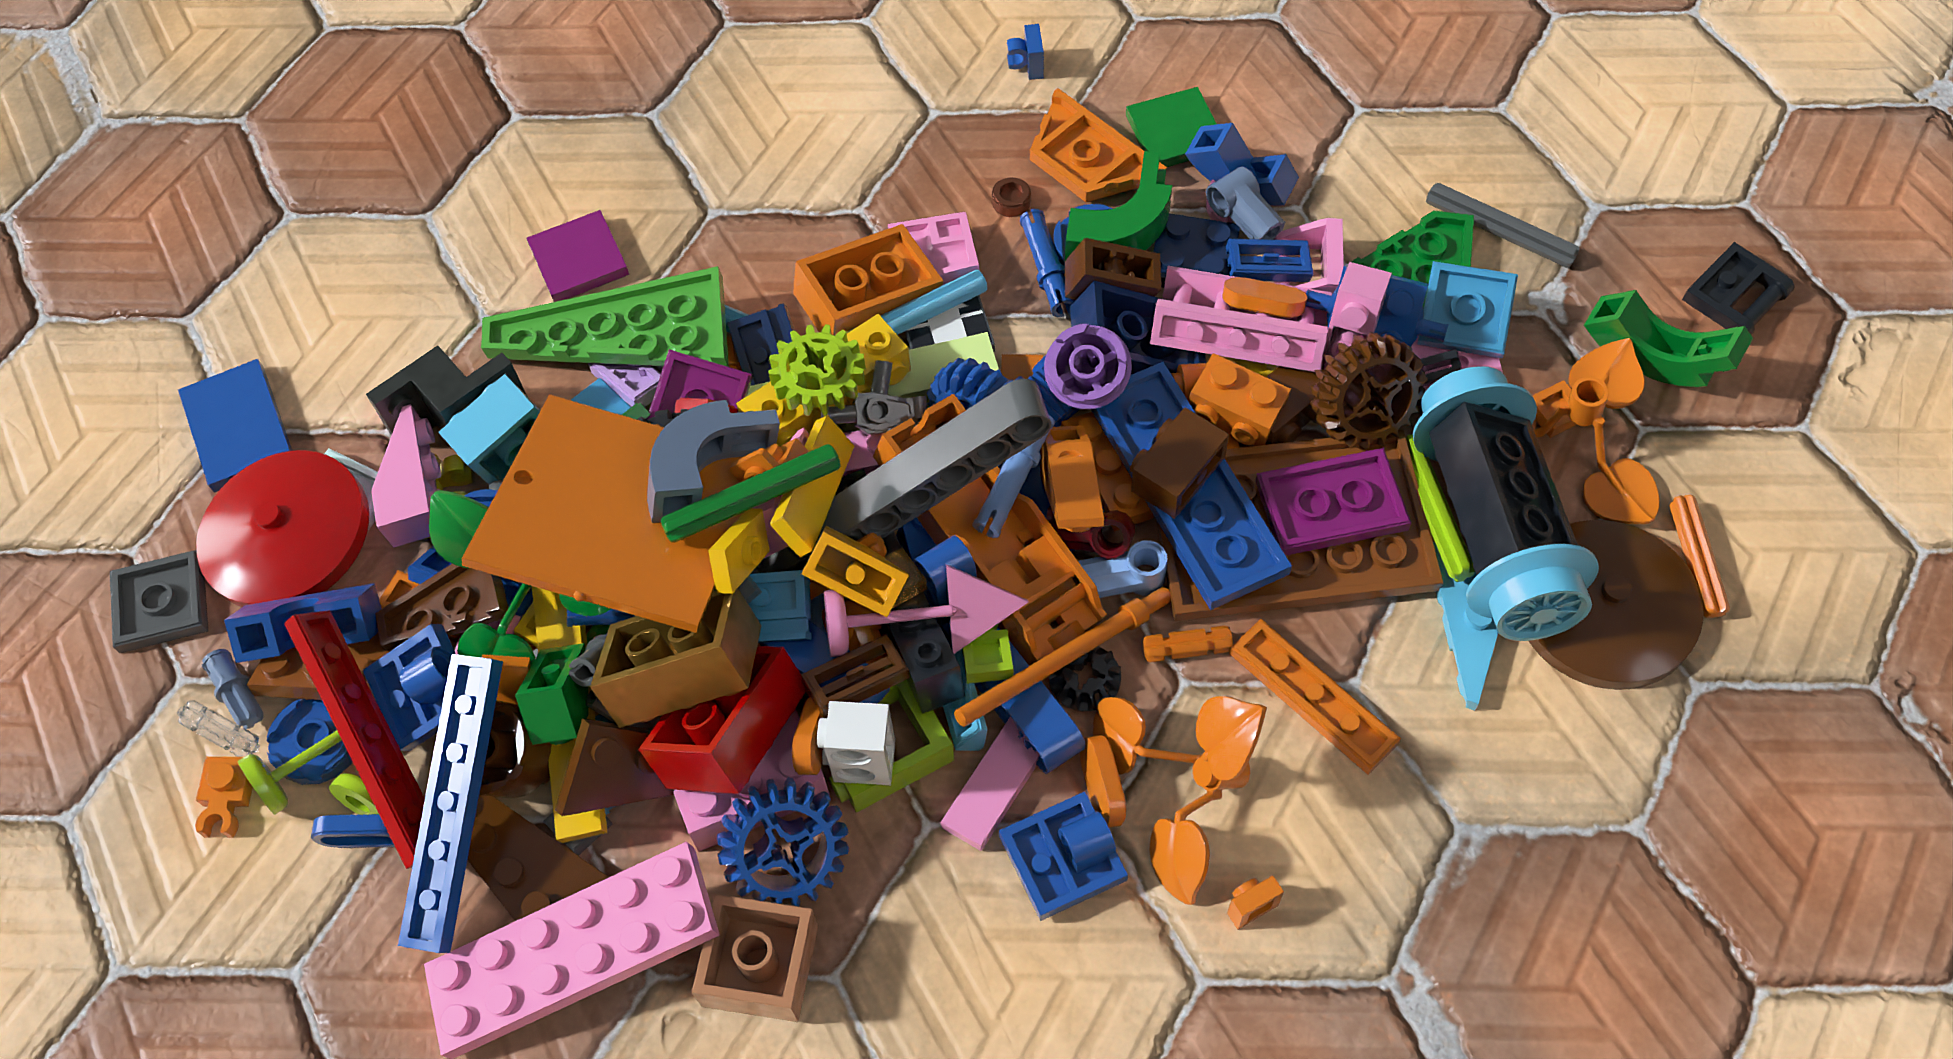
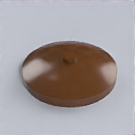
(1640, 616)

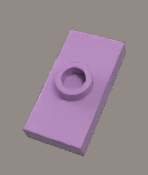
(630, 382)

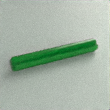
(750, 493)

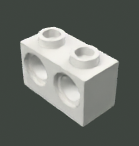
(858, 742)

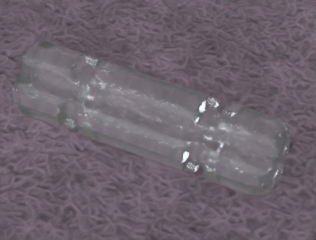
(218, 729)

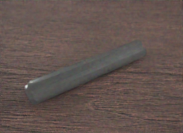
(1504, 225)

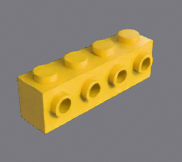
(875, 341)

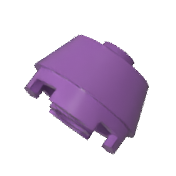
(1087, 366)

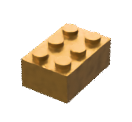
(663, 668)

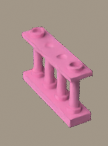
(1201, 321)

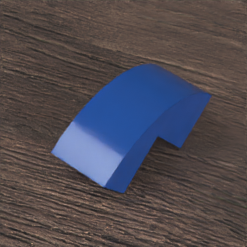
(1221, 150)

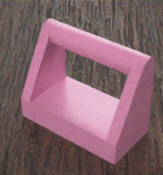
(1323, 235)

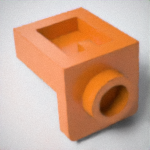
(766, 459)

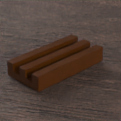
(859, 682)

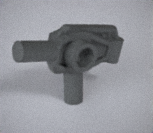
(876, 410)

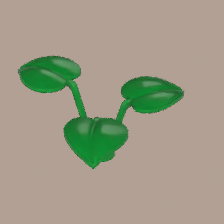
(451, 529)

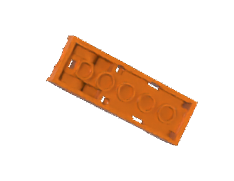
(1033, 572)

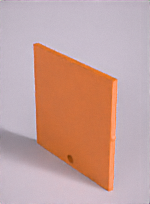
(581, 520)

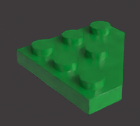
(1437, 238)

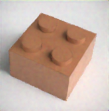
(758, 958)

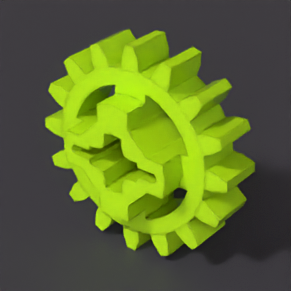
(815, 367)

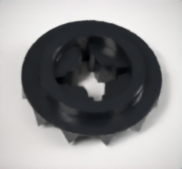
(1065, 682)

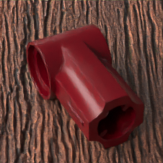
(1093, 539)

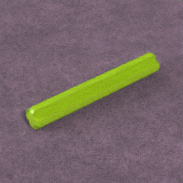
(1440, 518)

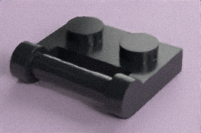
(1729, 280)

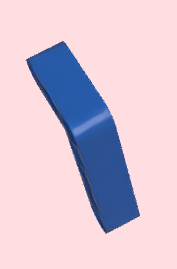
(1035, 710)

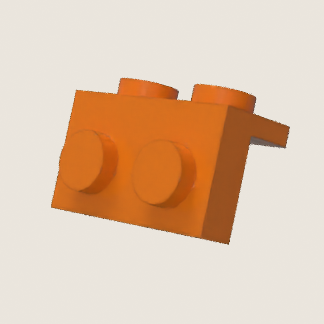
(1238, 400)

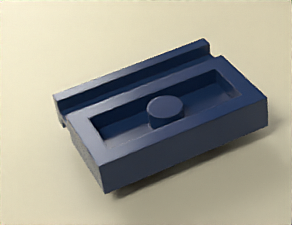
(757, 338)

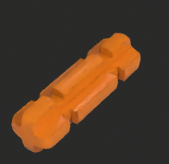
(1187, 643)

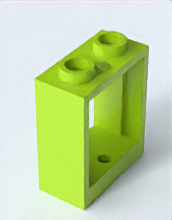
(934, 755)

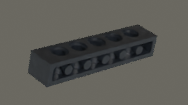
(921, 643)

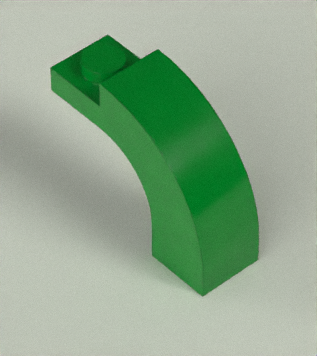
(1132, 224)
(1661, 349)

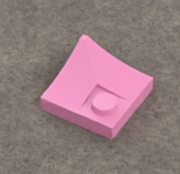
(946, 243)

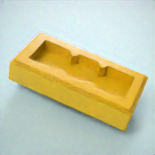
(739, 551)

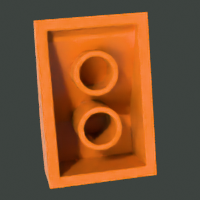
(863, 279)

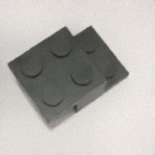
(436, 388)

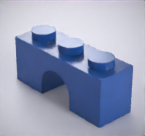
(260, 630)

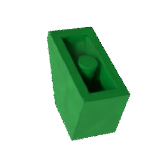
(550, 699)

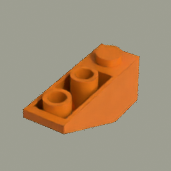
(1071, 479)

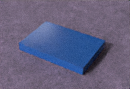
(233, 421)

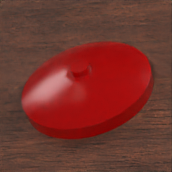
(283, 528)

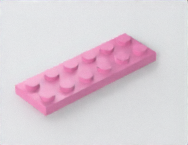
(569, 950)

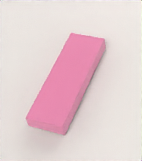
(991, 788)

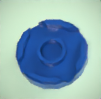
(298, 729)

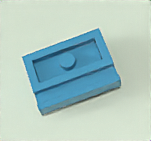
(782, 606)

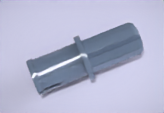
(232, 688)

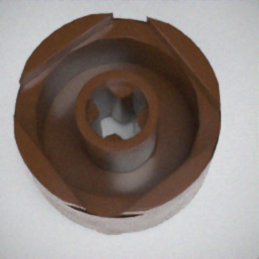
(512, 762)

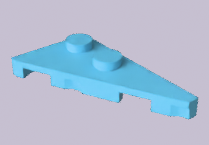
(1468, 635)

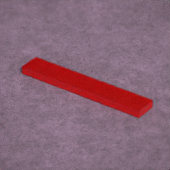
(361, 727)

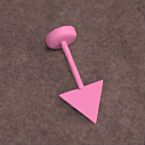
(972, 611)

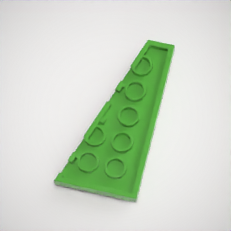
(619, 324)

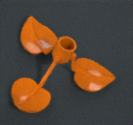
(1613, 380)
(1229, 735)

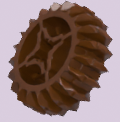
(1381, 403)

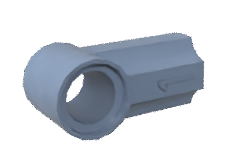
(1240, 198)

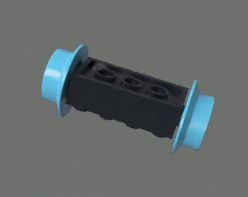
(1506, 504)

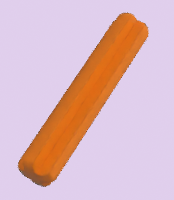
(1699, 555)

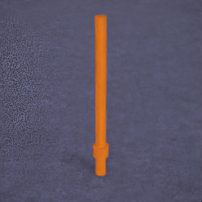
(1129, 616)

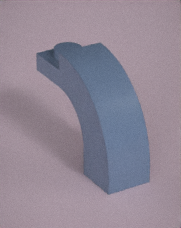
(696, 440)

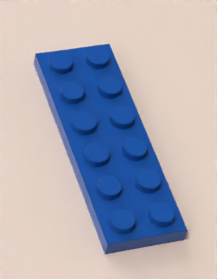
(1219, 529)

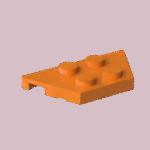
(1085, 151)

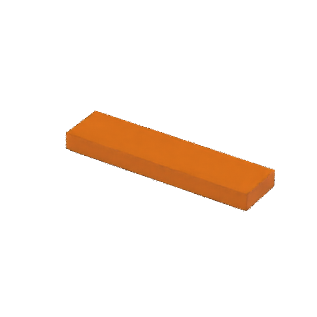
(1315, 696)

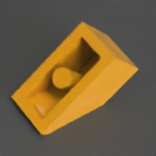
(855, 571)

